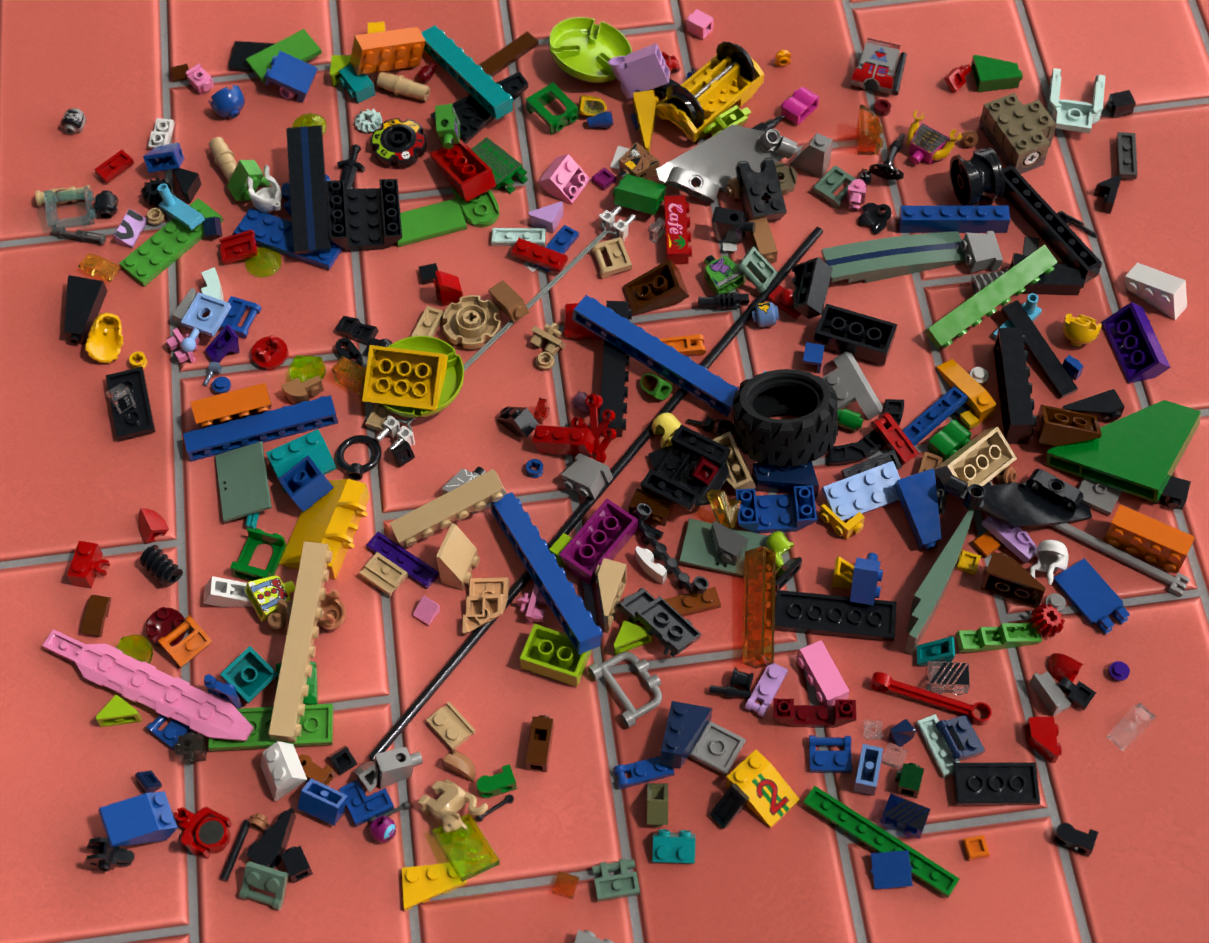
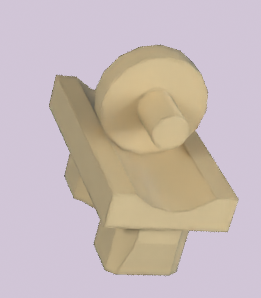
(554, 343)

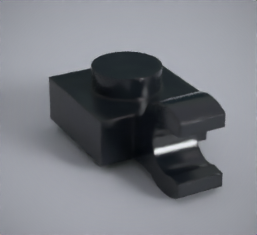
(1078, 694)

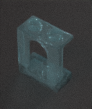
(51, 208)

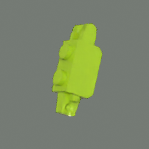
(732, 116)

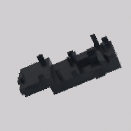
(660, 620)

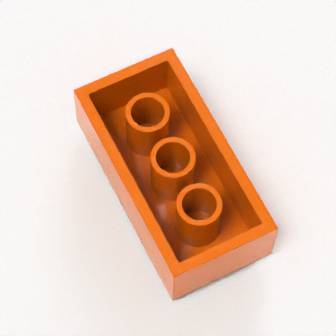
(387, 50)
(230, 404)
(1149, 539)

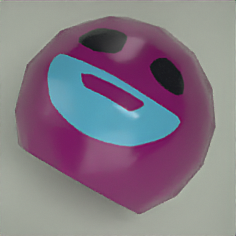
(383, 829)

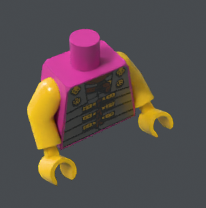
(927, 143)

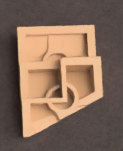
(485, 601)

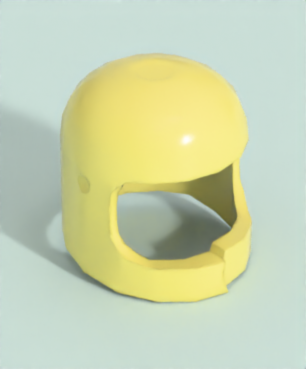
(666, 425)

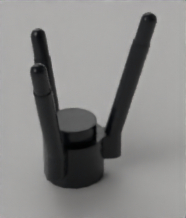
(1070, 220)

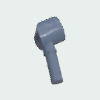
(214, 367)

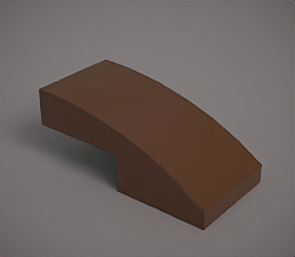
(95, 615)

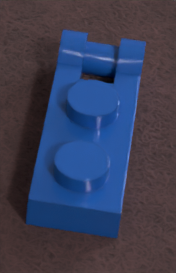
(641, 772)

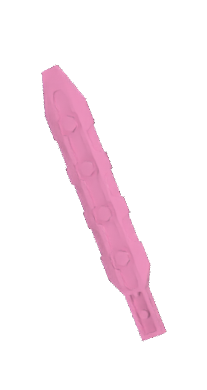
(147, 685)

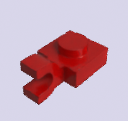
(956, 79)

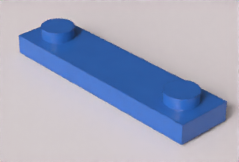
(935, 415)

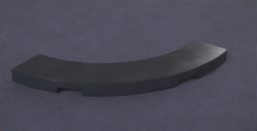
(870, 444)

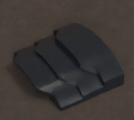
(674, 477)

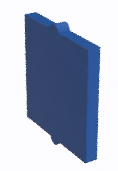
(891, 869)

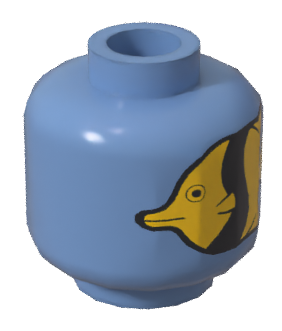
(765, 314)

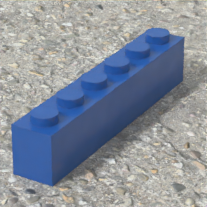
(953, 218)

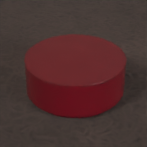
(882, 107)

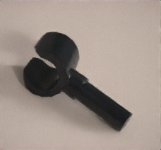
(706, 425)

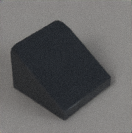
(342, 760)

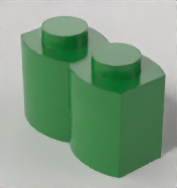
(949, 440)

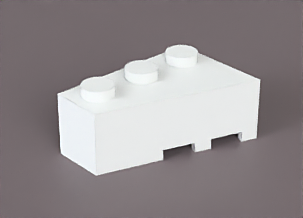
(1158, 289)

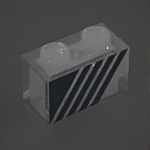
(947, 677)

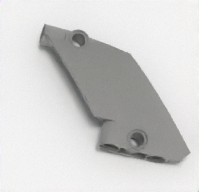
(716, 158)

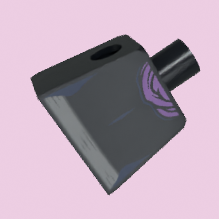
(730, 225)

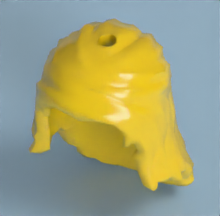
(105, 338)

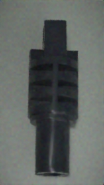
(724, 300)

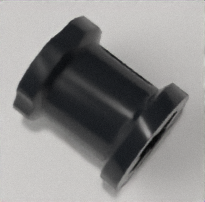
(742, 679)

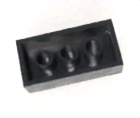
(855, 333)

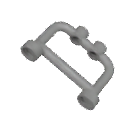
(641, 667)

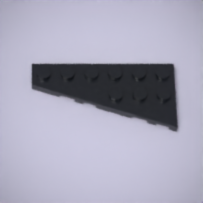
(474, 116)

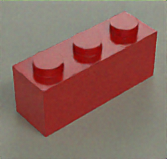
(563, 440)

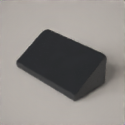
(787, 571)

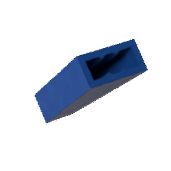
(920, 505)

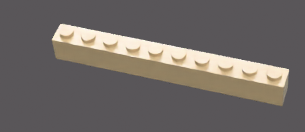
(299, 642)

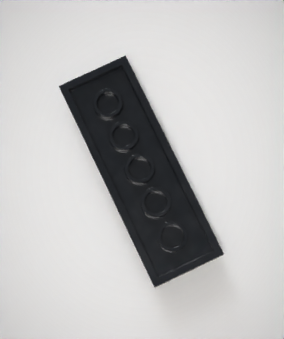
(834, 615)

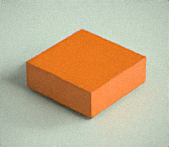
(987, 544)
(976, 847)

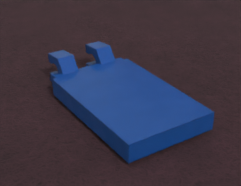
(1091, 595)

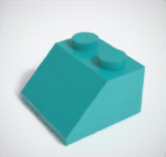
(249, 674)

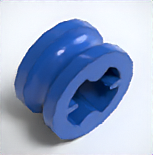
(531, 472)

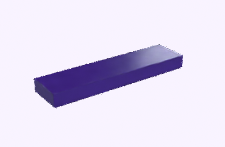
(416, 568)

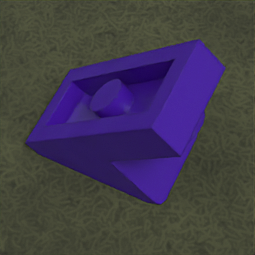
(222, 344)

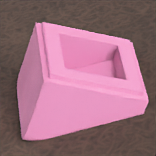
(426, 610)

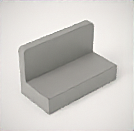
(1050, 693)

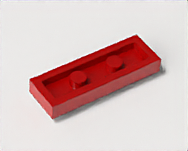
(539, 255)

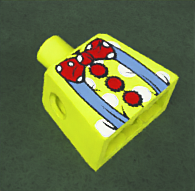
(265, 594)

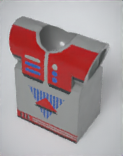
(877, 66)

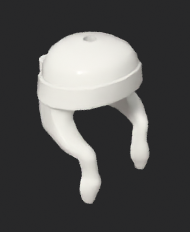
(268, 198)
(1051, 557)

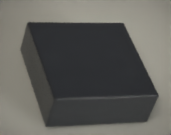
(428, 273)
(402, 454)

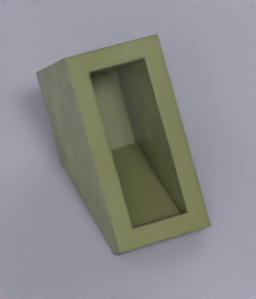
(657, 804)

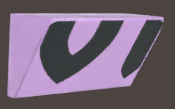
(130, 229)

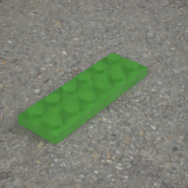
(165, 247)
(316, 729)

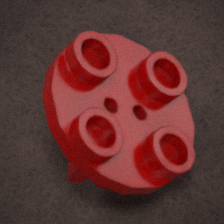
(274, 346)

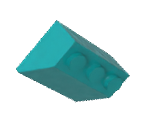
(289, 454)

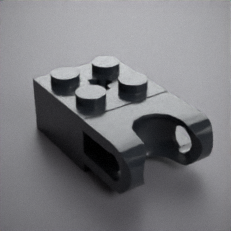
(760, 191)

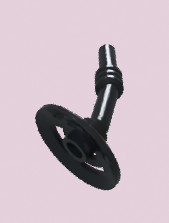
(887, 168)

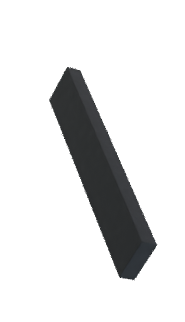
(1040, 350)

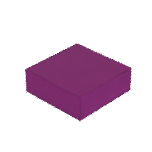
(604, 178)

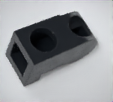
(1074, 839)

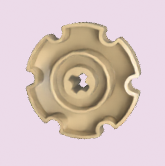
(471, 321)

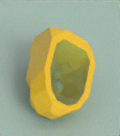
(591, 105)

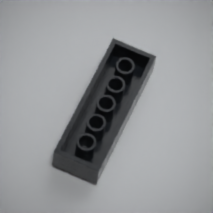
(1014, 385)

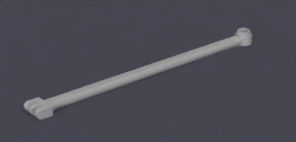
(1176, 583)

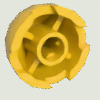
(1080, 329)

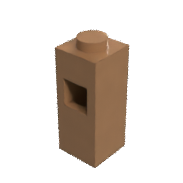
(763, 240)
(508, 301)

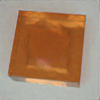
(565, 885)

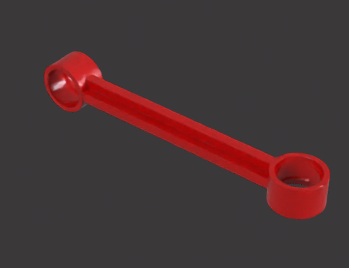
(884, 683)

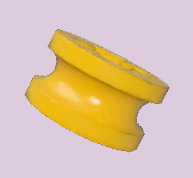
(138, 355)

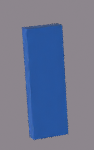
(562, 241)

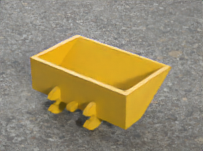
(330, 522)

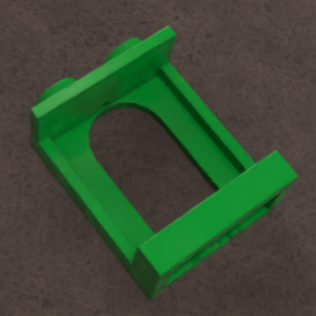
(538, 100)
(257, 537)

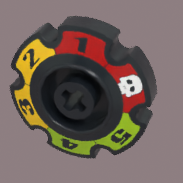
(399, 142)

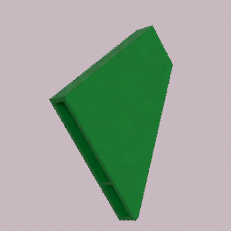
(1133, 452)

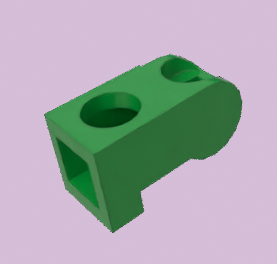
(497, 784)

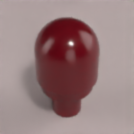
(426, 73)

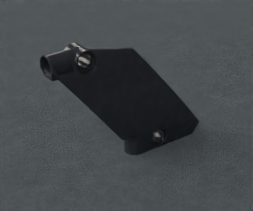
(1033, 503)

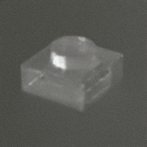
(656, 230)

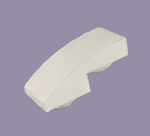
(162, 132)
(646, 561)

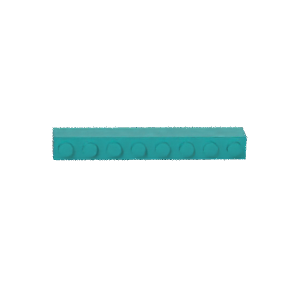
(467, 72)

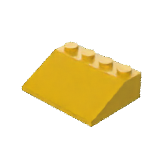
(404, 377)

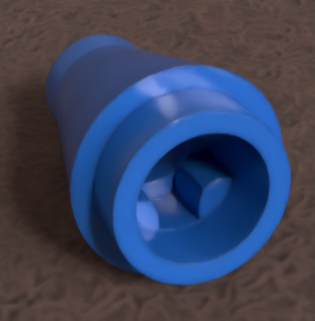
(601, 120)

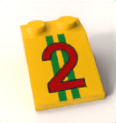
(764, 786)

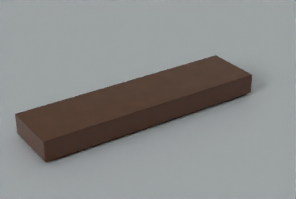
(509, 54)

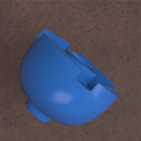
(228, 102)

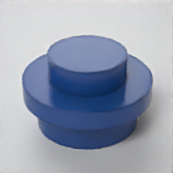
(221, 385)

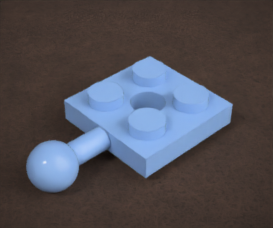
(207, 325)

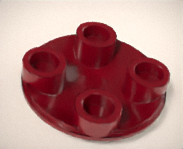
(162, 623)

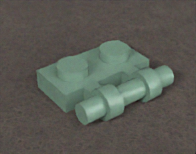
(616, 886)

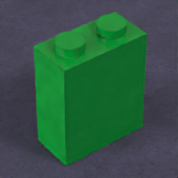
(639, 194)

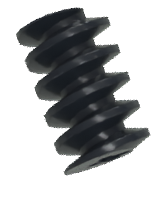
(160, 566)

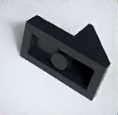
(1108, 190)

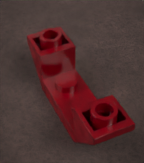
(812, 715)

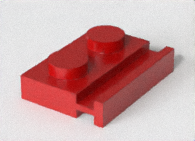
(238, 247)

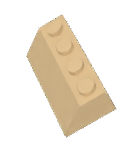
(978, 459)

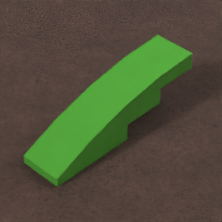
(997, 638)

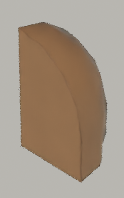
(460, 765)

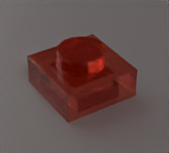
(541, 410)

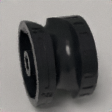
(977, 177)

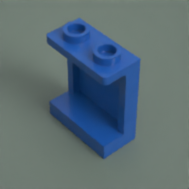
(291, 74)

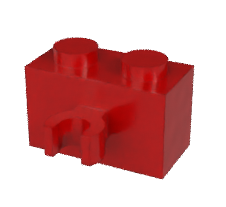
(86, 564)

